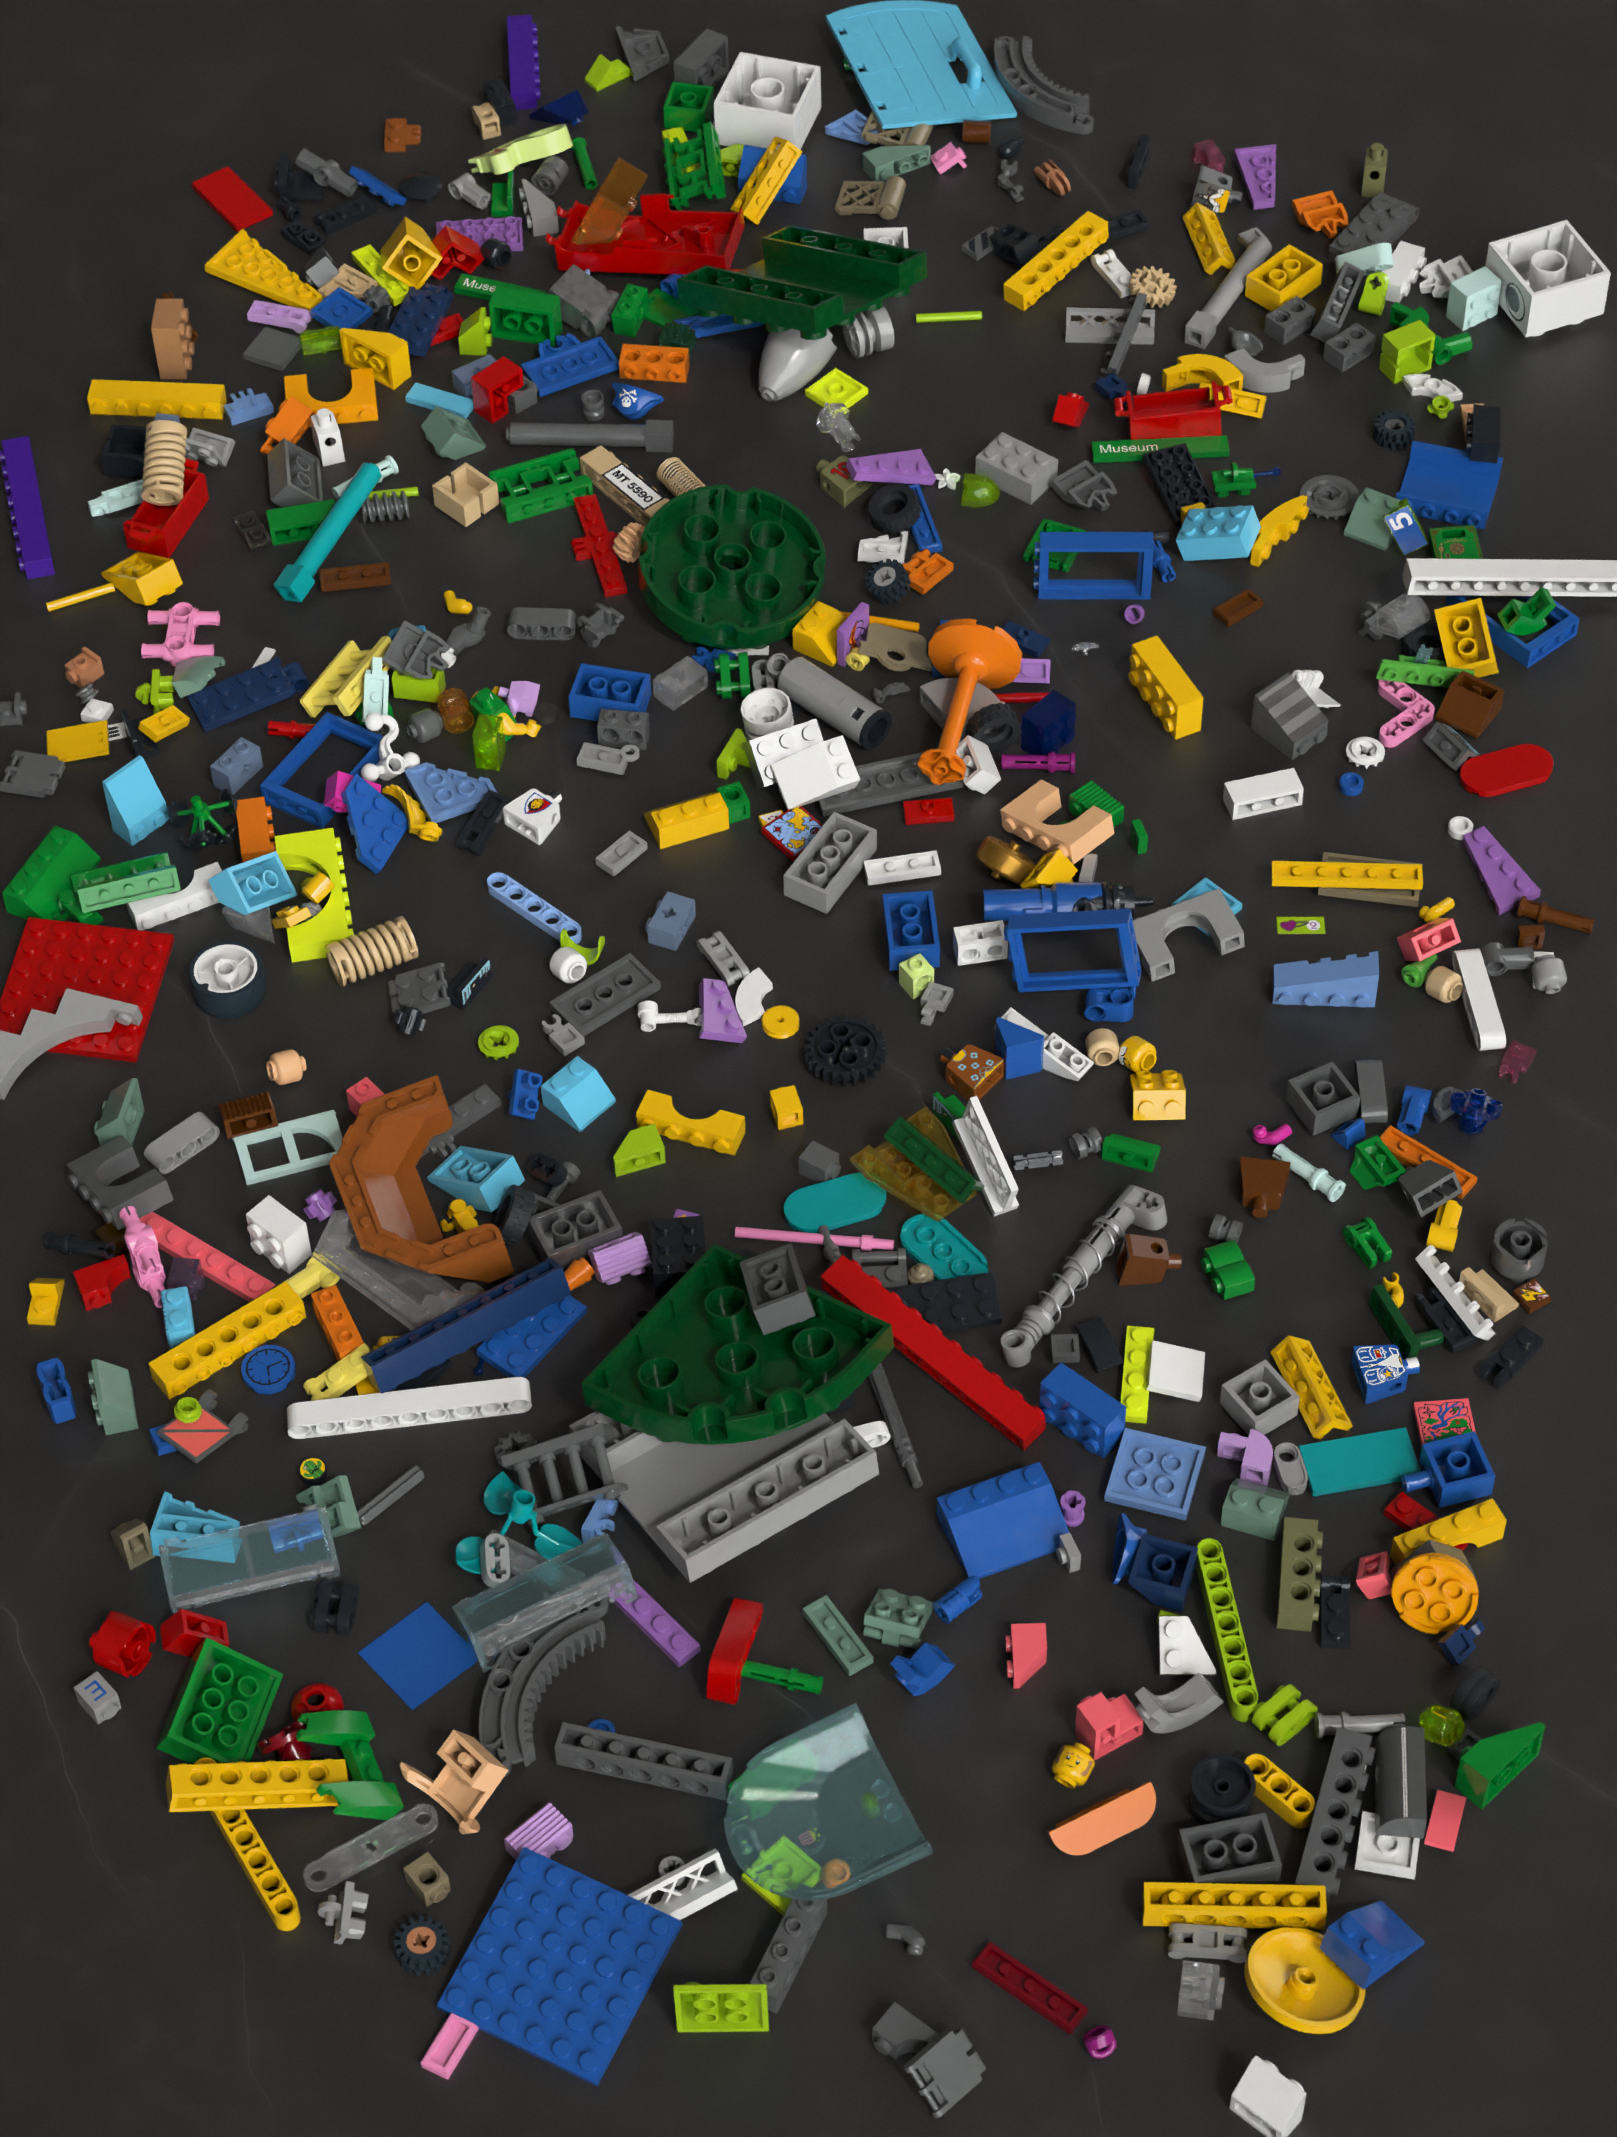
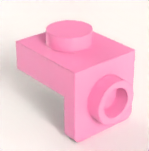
(947, 157)

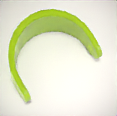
(590, 955)

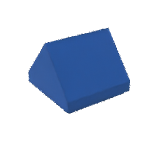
(1350, 1133)

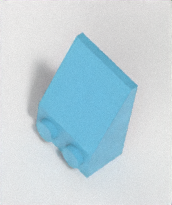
(134, 801)
(477, 1176)

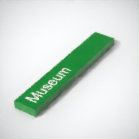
(483, 287)
(1134, 449)

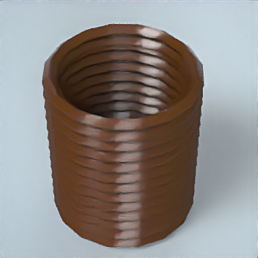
(976, 131)

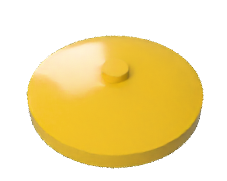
(1300, 1982)

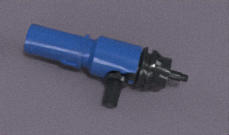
(1061, 897)

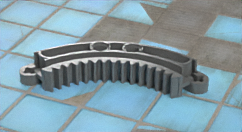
(1036, 94)
(508, 1712)

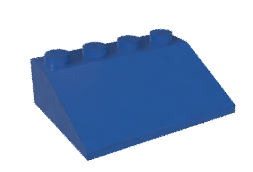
(1002, 1521)

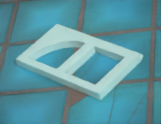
(321, 1124)

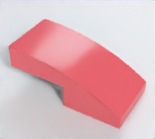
(1445, 1820)

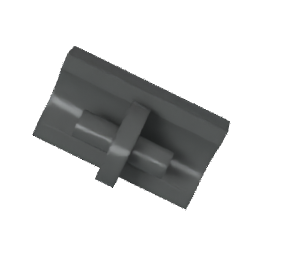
(1370, 625)

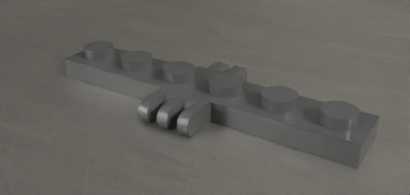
(464, 1113)

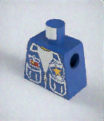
(1381, 1370)

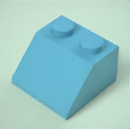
(577, 1094)

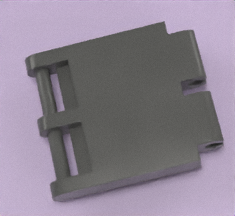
(34, 775)
(420, 989)
(946, 2070)

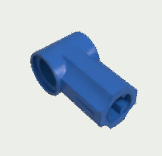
(1414, 1105)

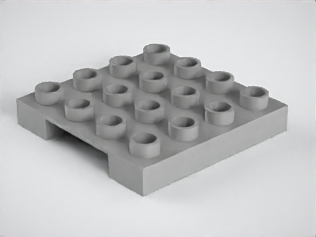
(726, 1498)

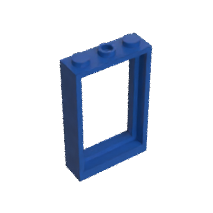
(1094, 542)
(1530, 653)
(297, 804)
(1120, 919)

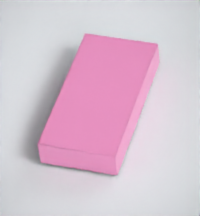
(449, 2046)

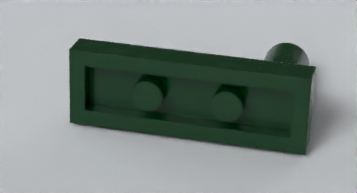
(1397, 1327)

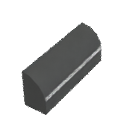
(1400, 1782)

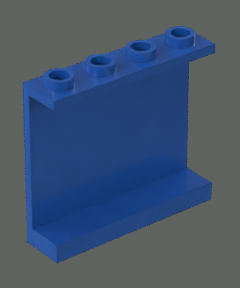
(1448, 486)

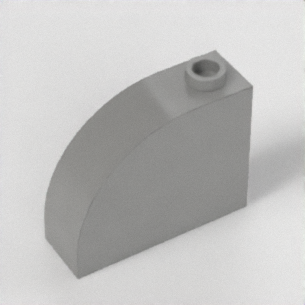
(937, 697)

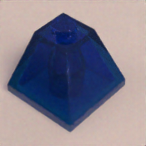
(563, 110)

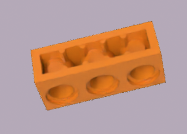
(654, 363)
(336, 1321)

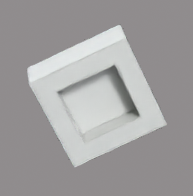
(96, 711)

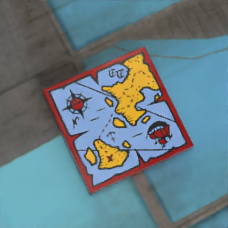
(792, 831)

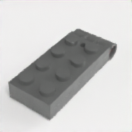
(1379, 222)

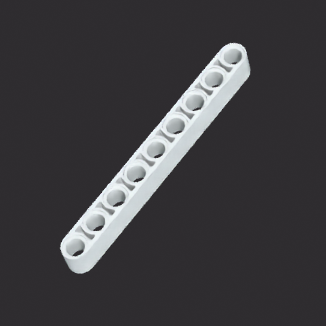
(408, 1407)

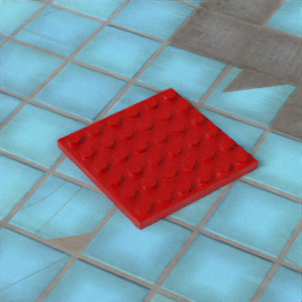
(91, 960)

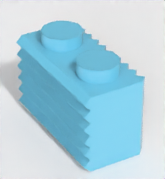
(177, 1315)

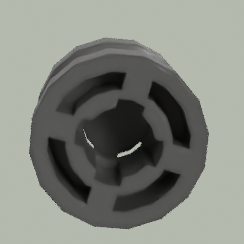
(593, 405)
(1085, 1143)
(1224, 1229)

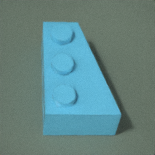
(185, 1521)

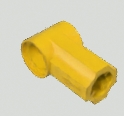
(316, 888)
(1444, 1229)

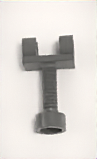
(550, 1201)

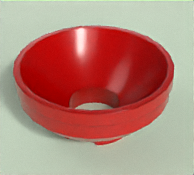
(332, 1700)

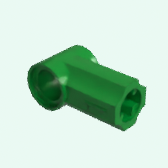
(1450, 346)

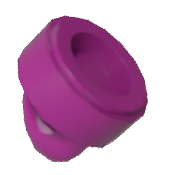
(1099, 2038)

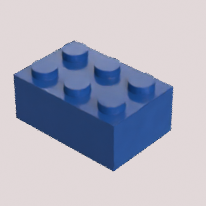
(608, 689)
(910, 927)
(1082, 1410)

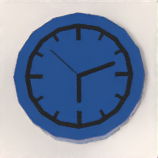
(268, 1369)

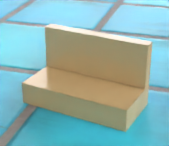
(1488, 1293)

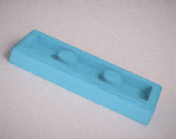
(431, 397)

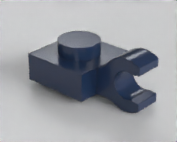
(1111, 387)
(1458, 1641)

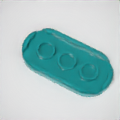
(834, 1203)
(941, 1248)

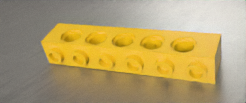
(1056, 261)
(244, 1328)
(252, 1784)
(1234, 1905)

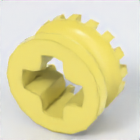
(856, 660)

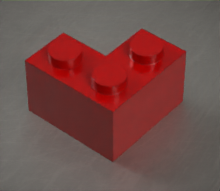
(456, 251)
(493, 386)

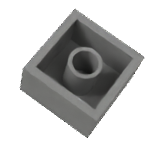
(1259, 1399)

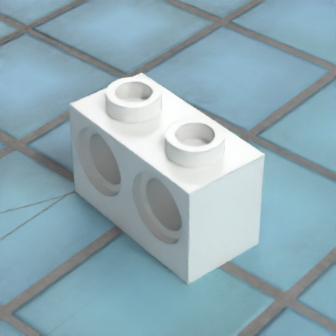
(979, 943)

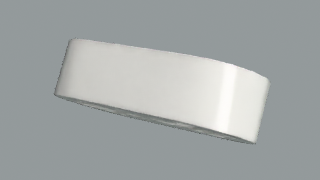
(874, 1433)

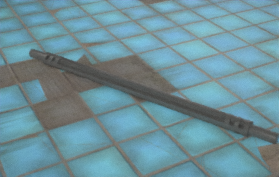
(883, 1391)

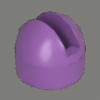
(1131, 616)

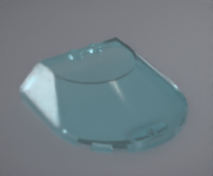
(821, 1813)

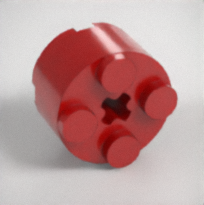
(123, 1644)

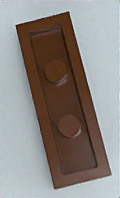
(355, 577)

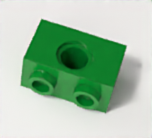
(630, 310)

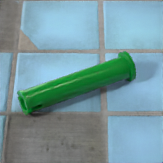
(584, 163)

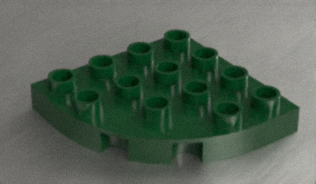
(711, 1376)

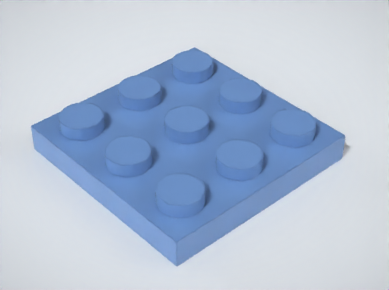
(1155, 1474)

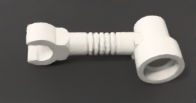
(650, 1017)

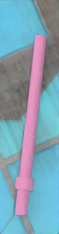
(865, 1242)

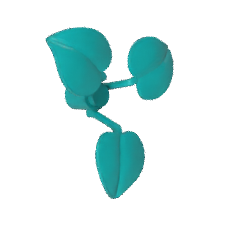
(505, 1497)

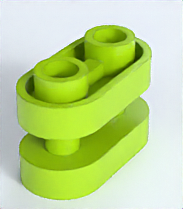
(1282, 1701)

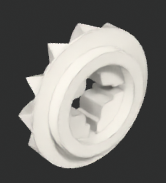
(1366, 745)

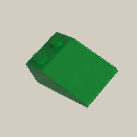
(1496, 1762)

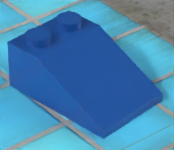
(1369, 1942)

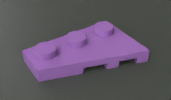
(718, 1013)

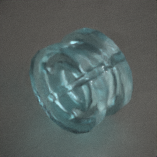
(1423, 655)

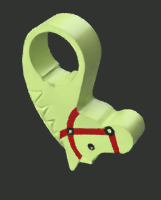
(524, 149)

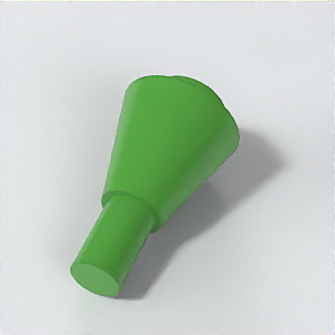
(1415, 973)

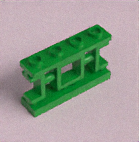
(691, 153)
(543, 498)

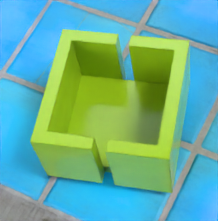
(1407, 351)

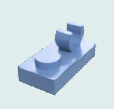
(598, 1519)

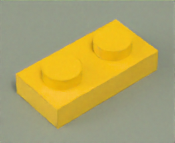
(164, 723)
(289, 916)

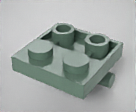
(897, 1618)

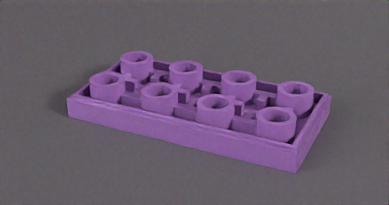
(504, 229)

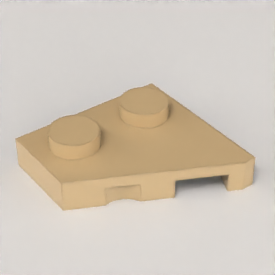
(349, 280)

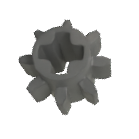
(376, 298)

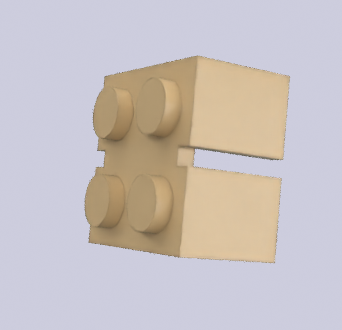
(471, 494)

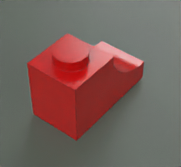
(99, 1281)

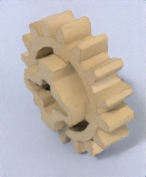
(1153, 285)

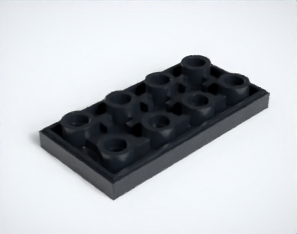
(1177, 479)

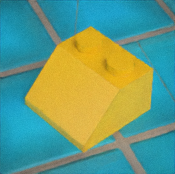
(817, 633)

